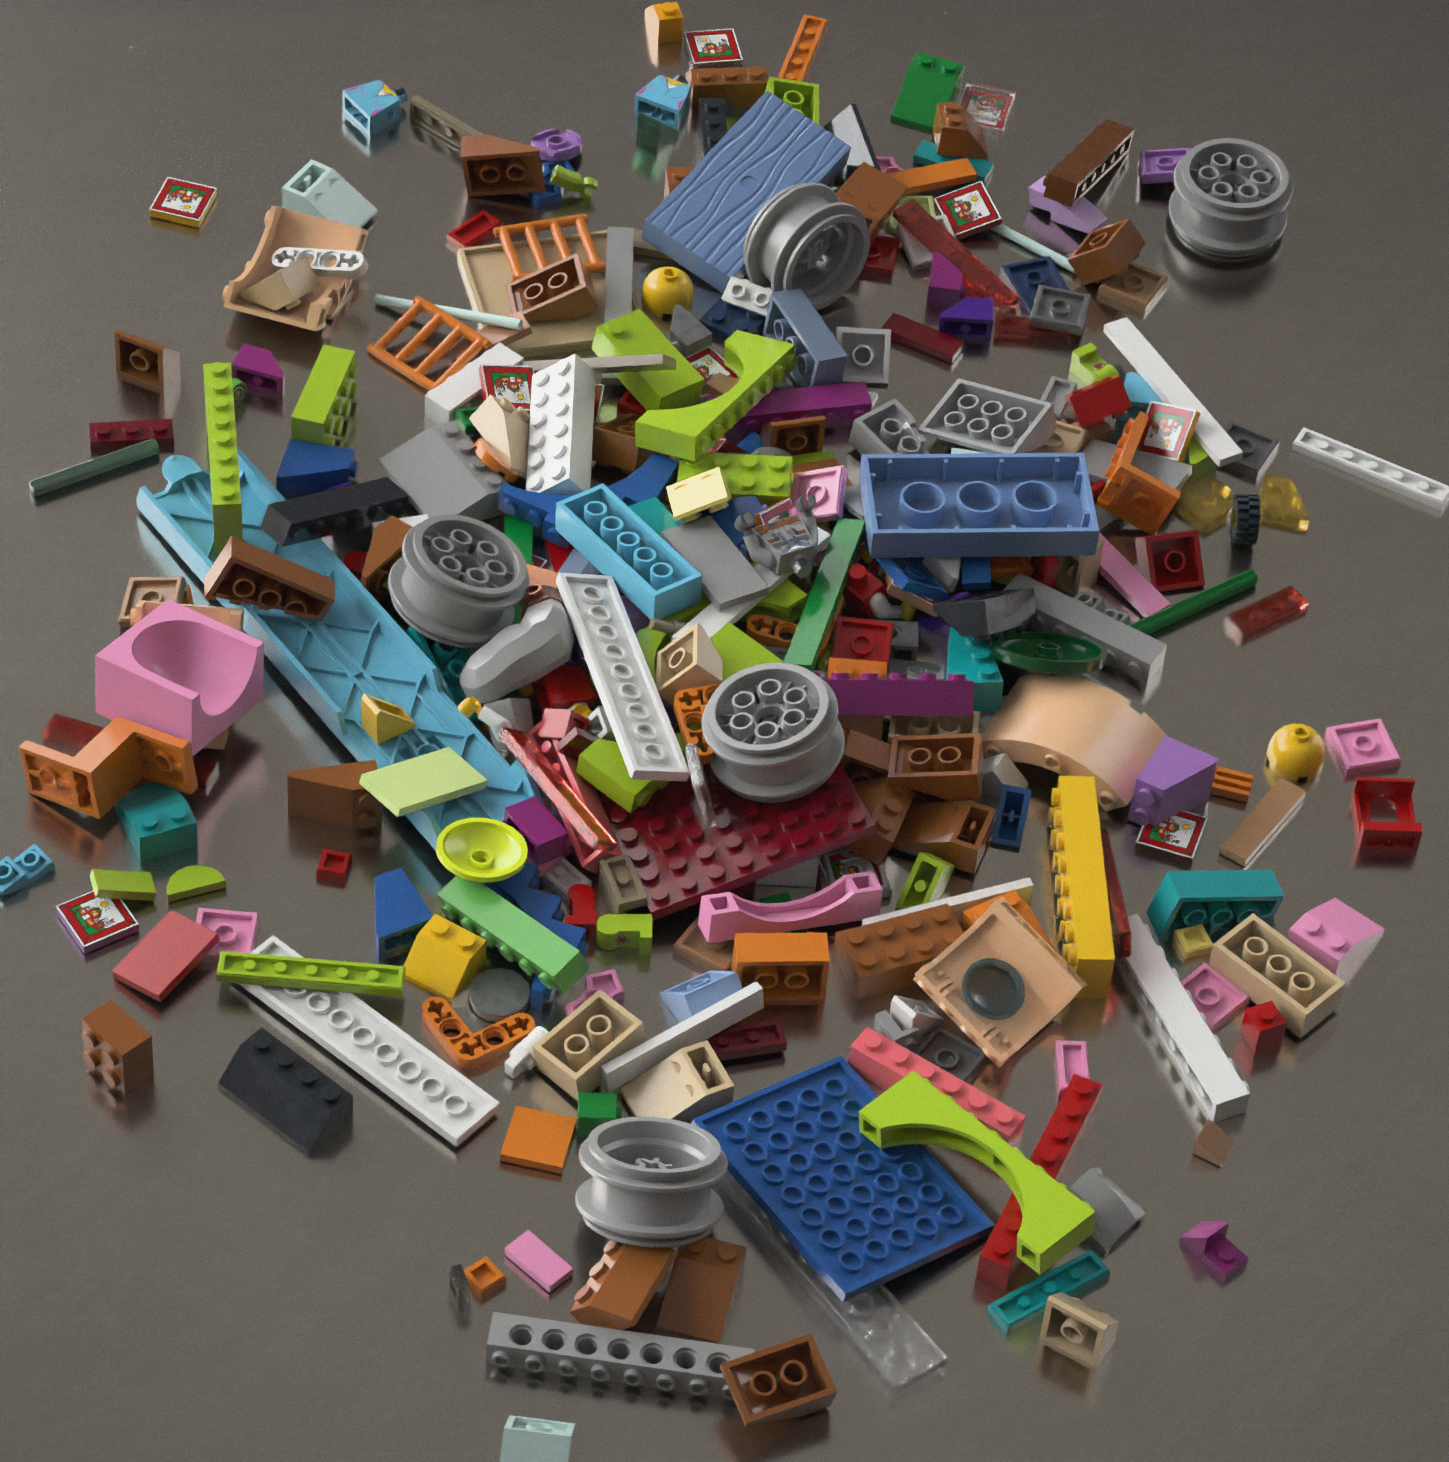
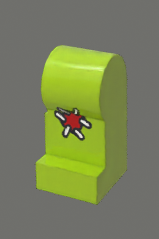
(1089, 365)
(625, 932)

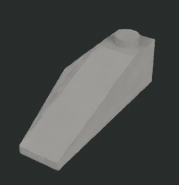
(887, 431)

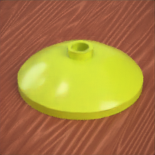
(481, 850)

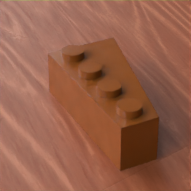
(269, 581)
(870, 758)

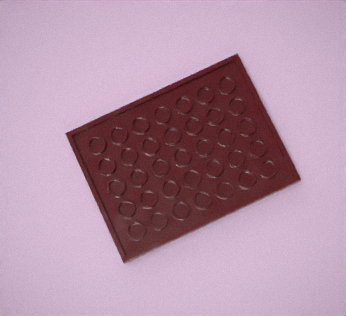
(752, 839)

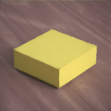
(1193, 941)

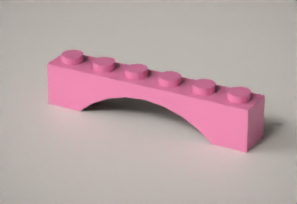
(844, 901)

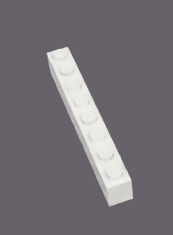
(1181, 1025)

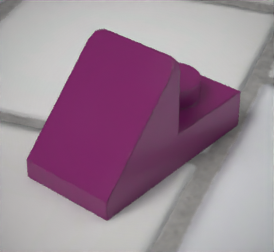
(1213, 1248)

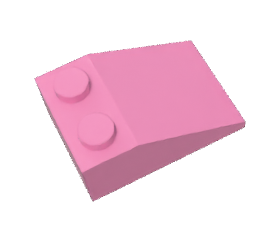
(1334, 935)

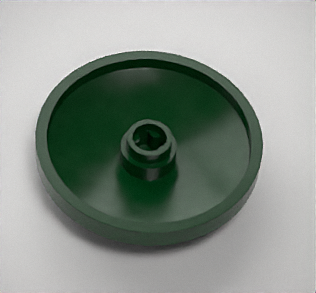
(1049, 652)

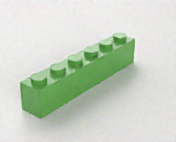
(514, 933)

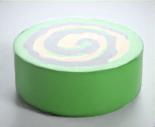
(239, 390)

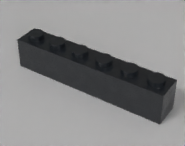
(333, 511)

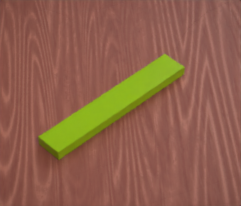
(311, 974)

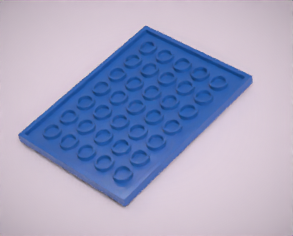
(835, 1193)

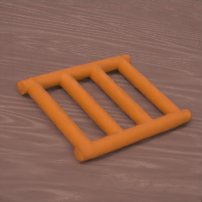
(555, 226)
(439, 317)

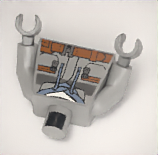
(785, 543)

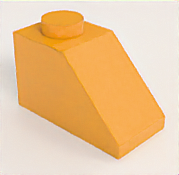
(665, 22)

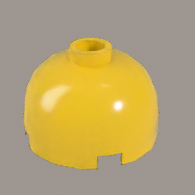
(665, 289)
(1296, 752)

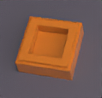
(484, 1277)

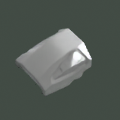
(1112, 1208)

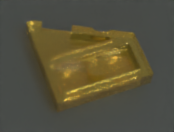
(1282, 502)

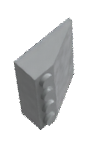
(990, 419)
(444, 474)

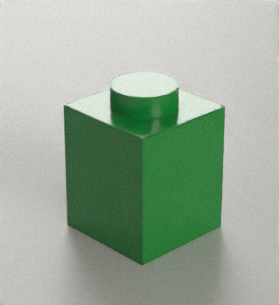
(595, 1110)

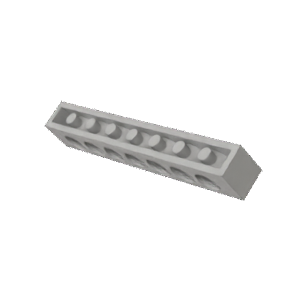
(604, 1347)

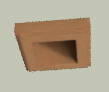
(1212, 1143)

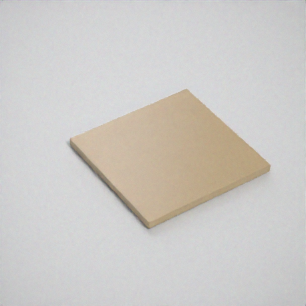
(489, 271)

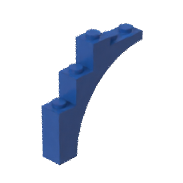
(540, 508)
(524, 893)

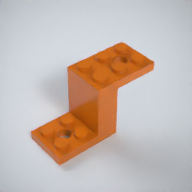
(108, 767)

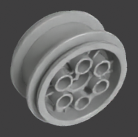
(1230, 197)
(807, 243)
(458, 580)
(773, 732)
(651, 1181)

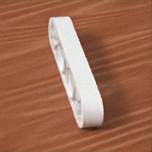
(321, 258)

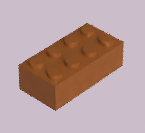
(890, 951)

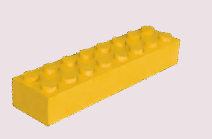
(1081, 883)

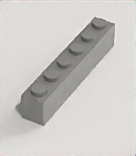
(1126, 647)

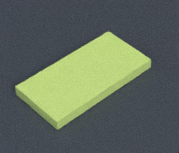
(423, 781)

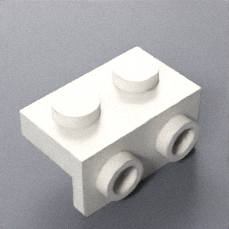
(747, 295)

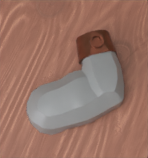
(521, 650)

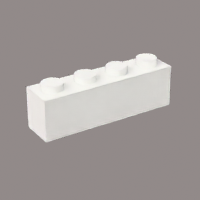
(464, 387)

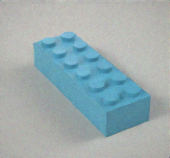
(629, 551)

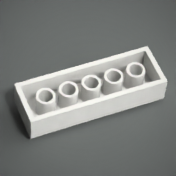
(561, 428)

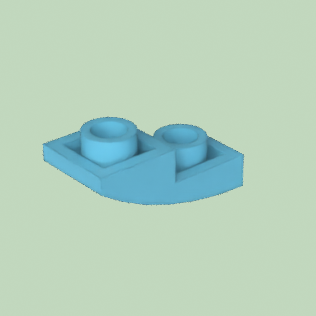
(23, 869)

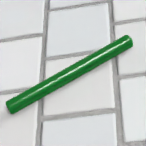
(1196, 602)

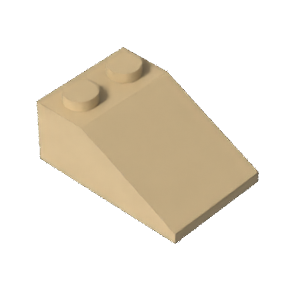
(505, 431)

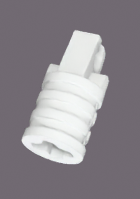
(522, 1054)

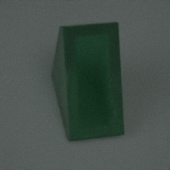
(653, 134)

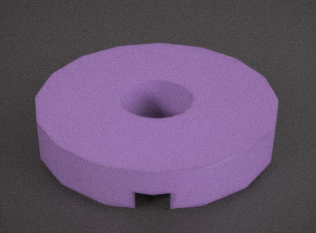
(556, 145)

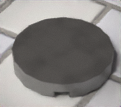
(499, 994)

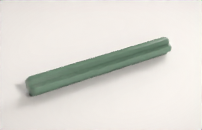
(93, 467)

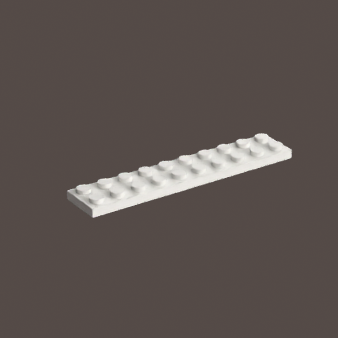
(622, 677)
(381, 1053)

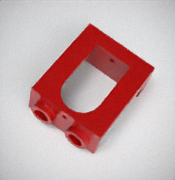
(1386, 835)

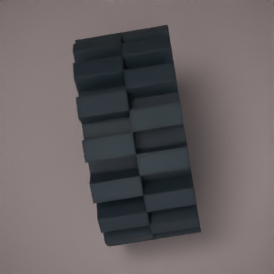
(1245, 519)

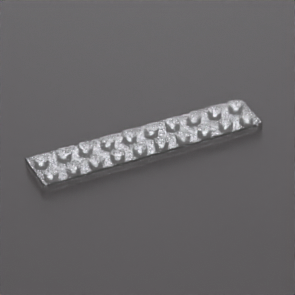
(870, 1322)

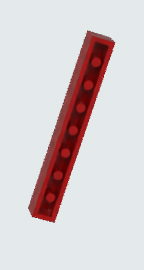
(1054, 1154)

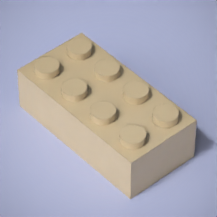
(1278, 971)

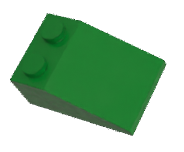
(927, 83)

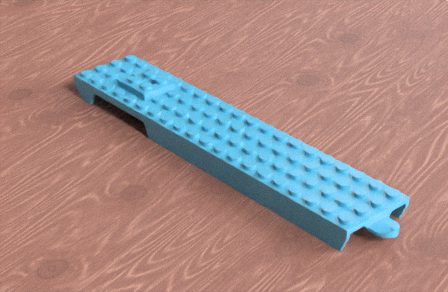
(343, 655)

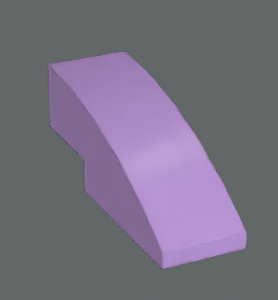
(1081, 216)

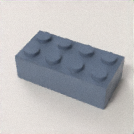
(818, 353)

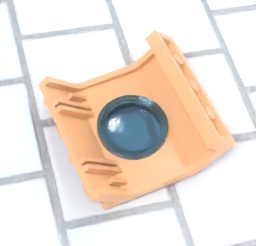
(1000, 982)

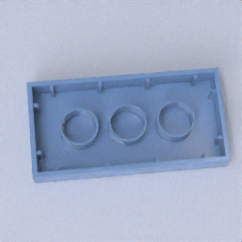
(714, 205)
(978, 505)

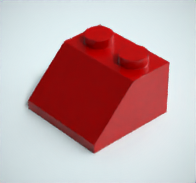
(1099, 401)
(1171, 560)

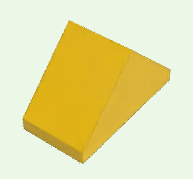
(383, 719)

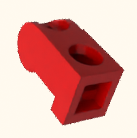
(582, 909)

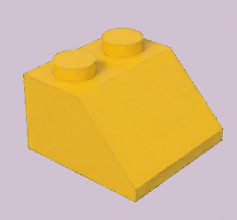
(445, 958)

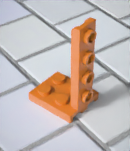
(1130, 491)

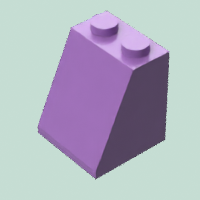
(1172, 782)

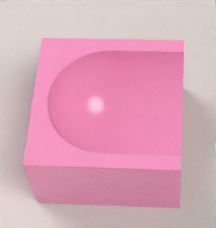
(180, 674)

